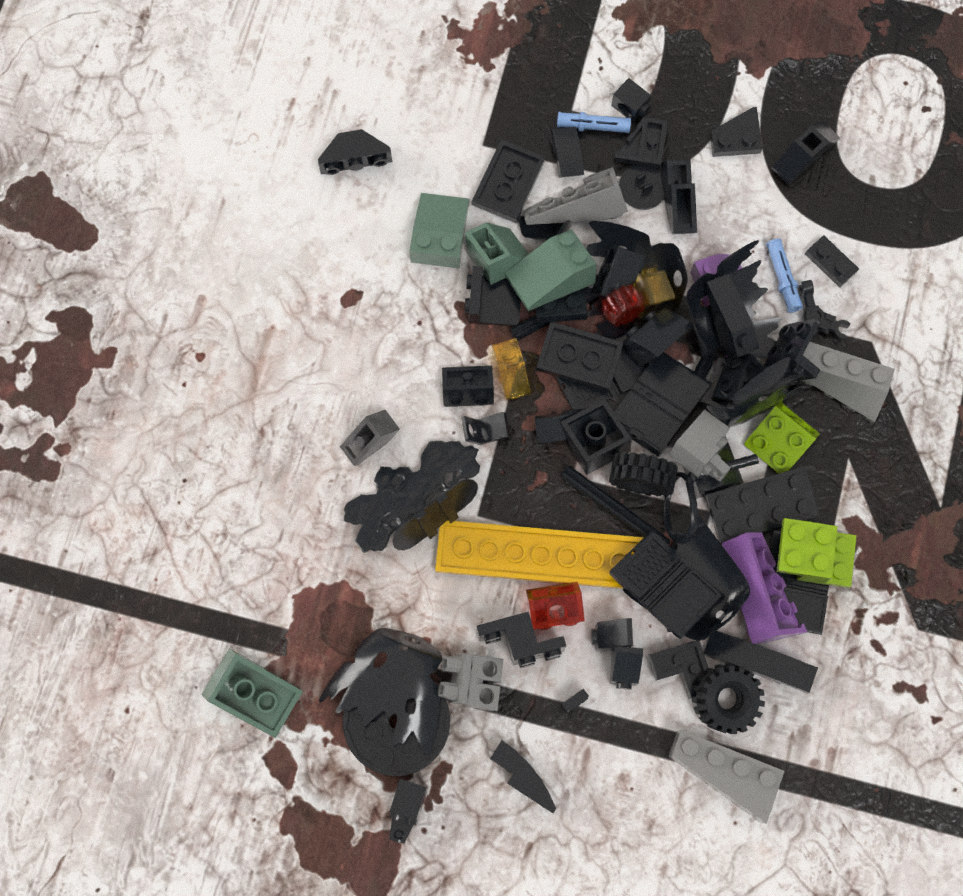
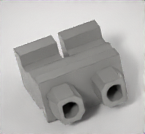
(468, 679)

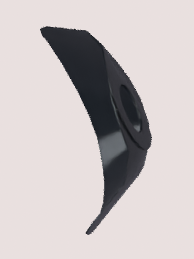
(543, 231)

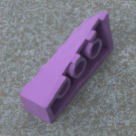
(767, 608)

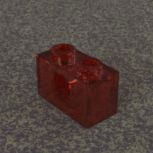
(543, 598)

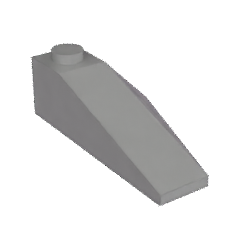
(593, 201)

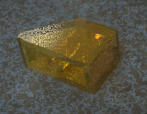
(654, 286)
(511, 369)

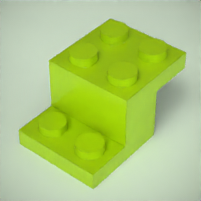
(816, 553)

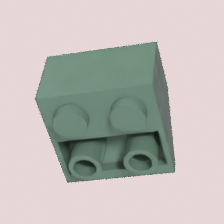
(494, 249)

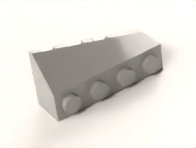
(850, 379)

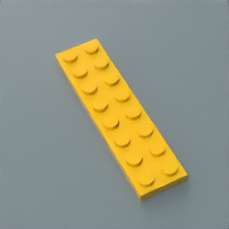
(531, 553)

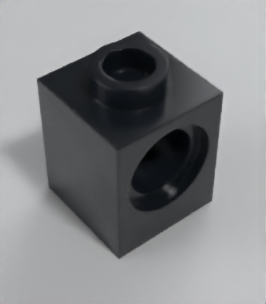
(631, 100)

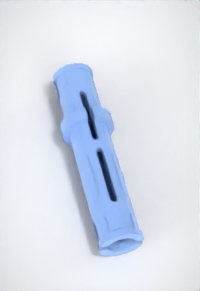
(622, 124)
(787, 284)

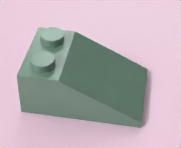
(439, 230)
(552, 271)
(251, 693)

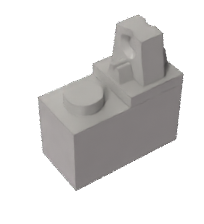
(700, 446)

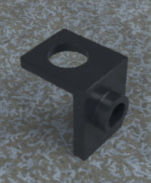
(486, 429)

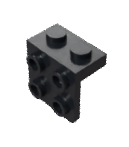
(491, 303)
(792, 343)

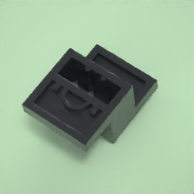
(521, 639)

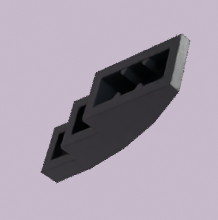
(761, 661)

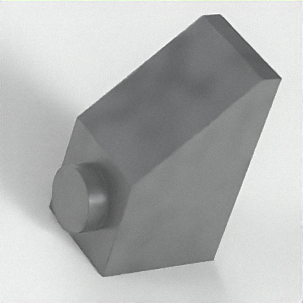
(369, 436)

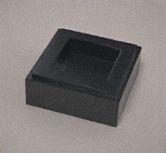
(574, 701)

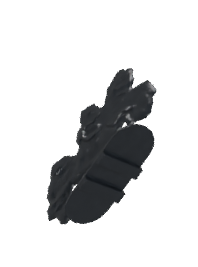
(406, 493)

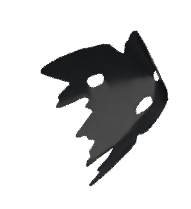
(662, 256)
(749, 293)
(747, 399)
(390, 686)

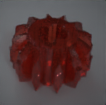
(623, 305)

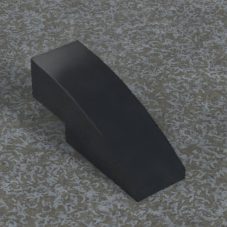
(679, 196)
(523, 776)

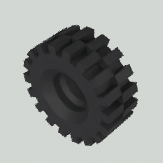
(643, 474)
(746, 702)

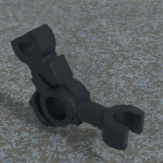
(827, 322)

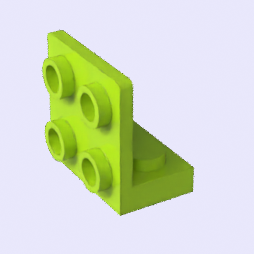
(781, 438)

